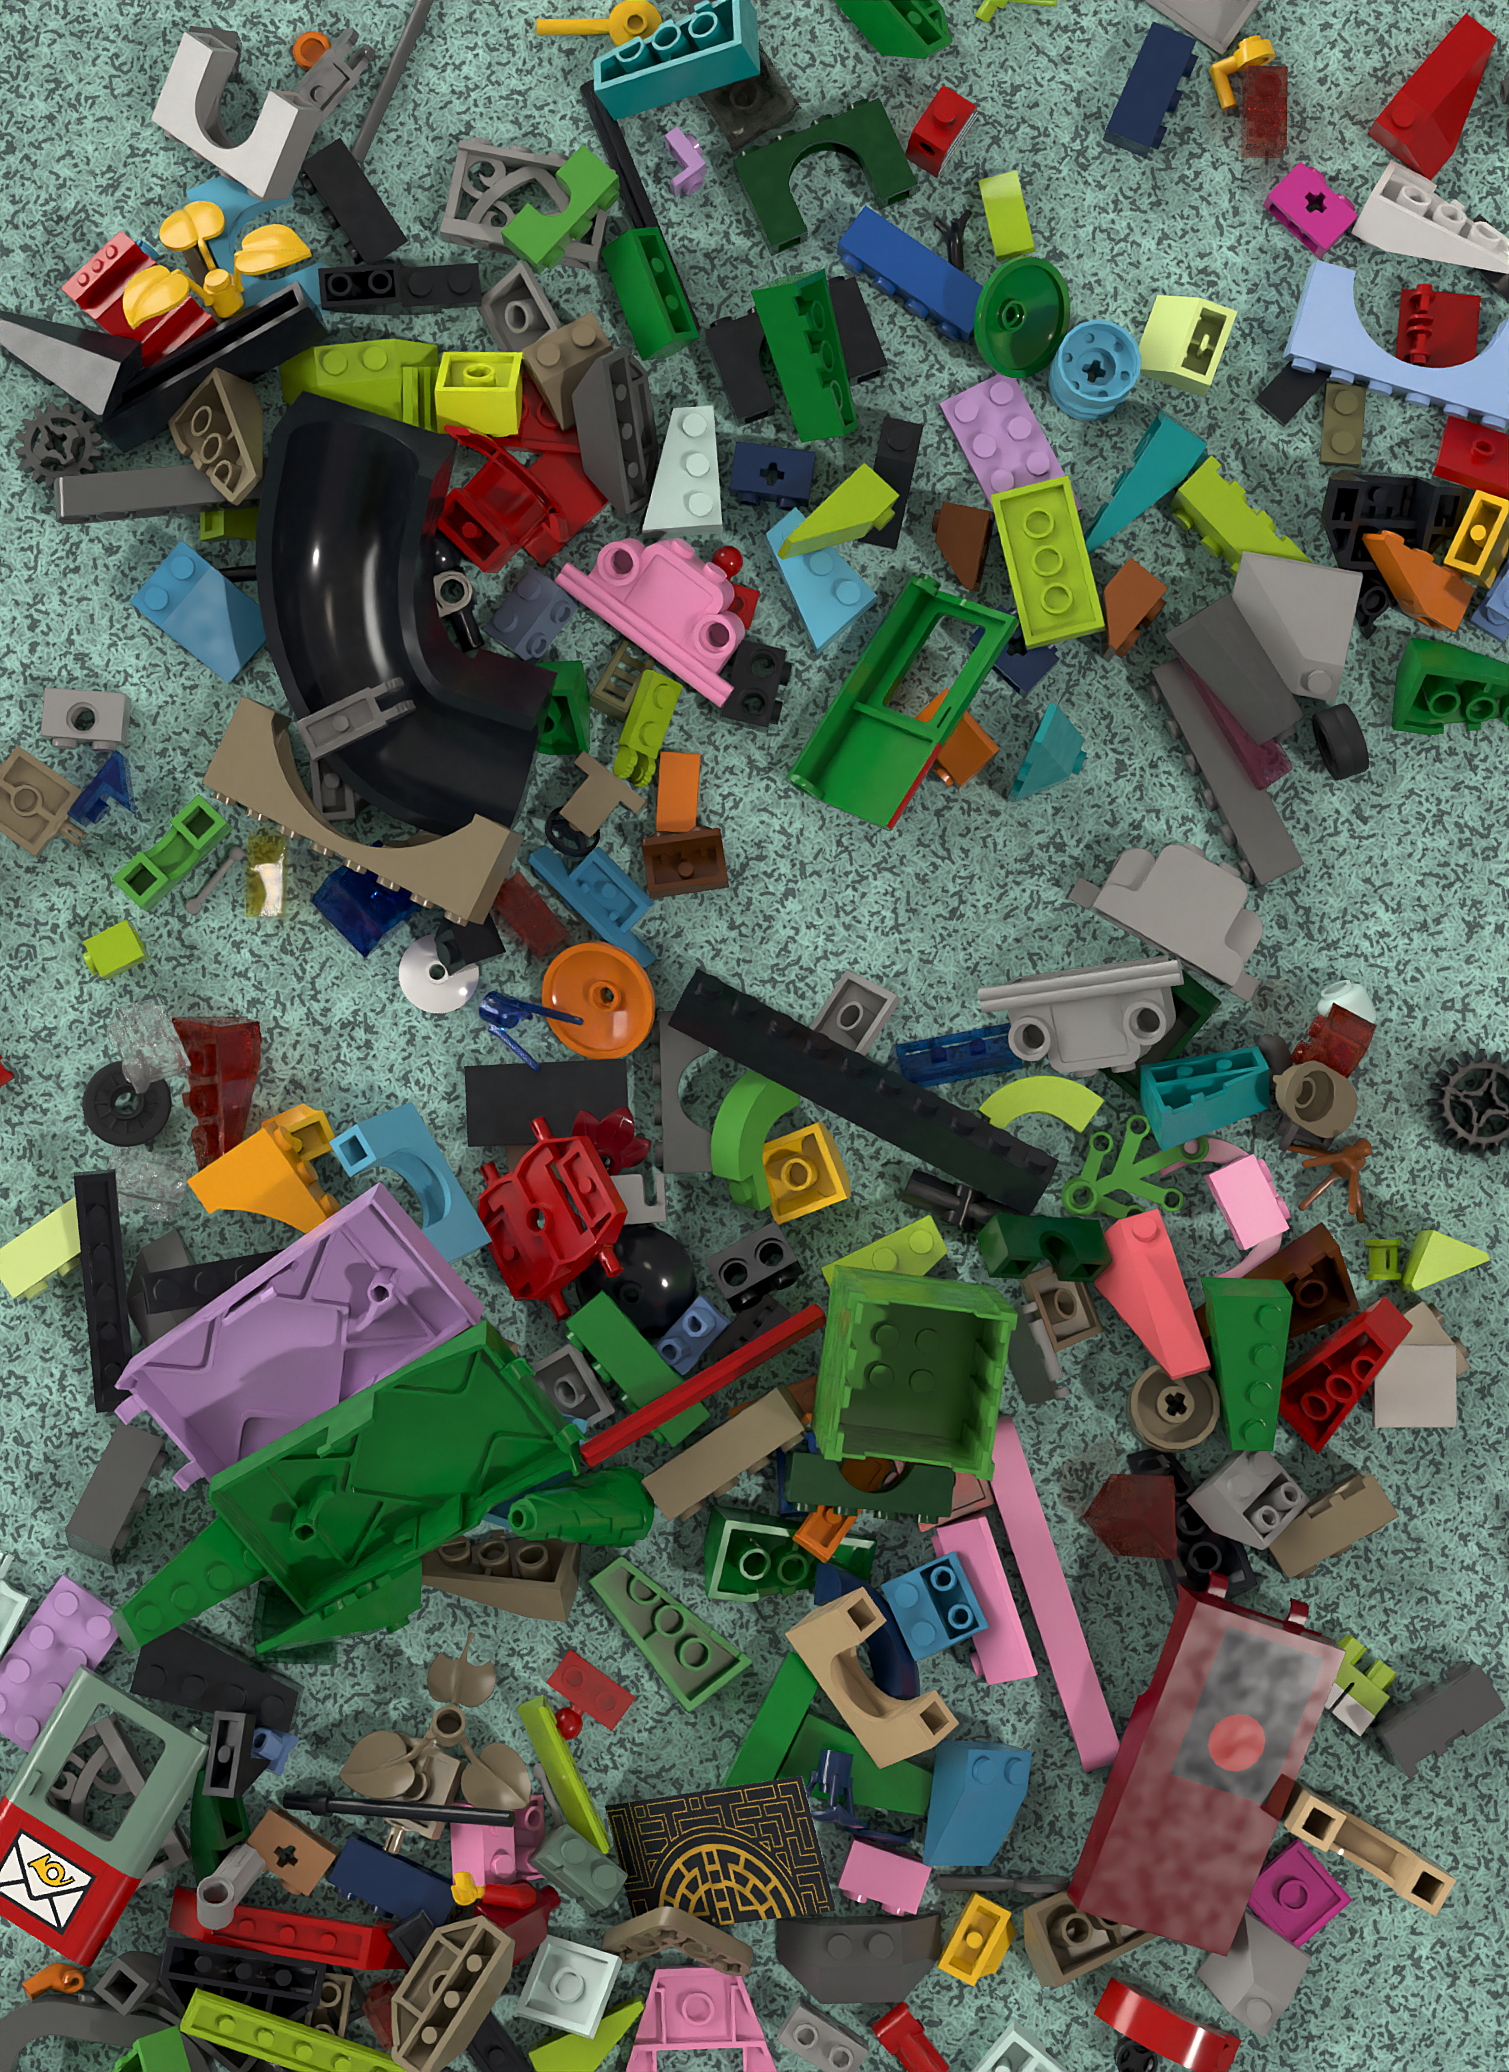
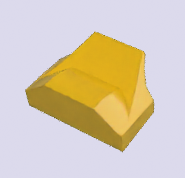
(309, 1130)
(977, 1940)

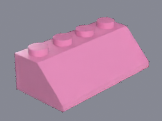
(1002, 1648)

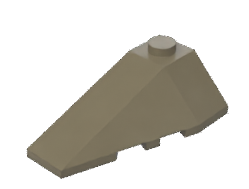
(223, 433)
(510, 1574)

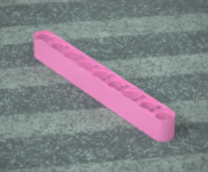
(1051, 1601)

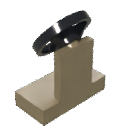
(591, 807)

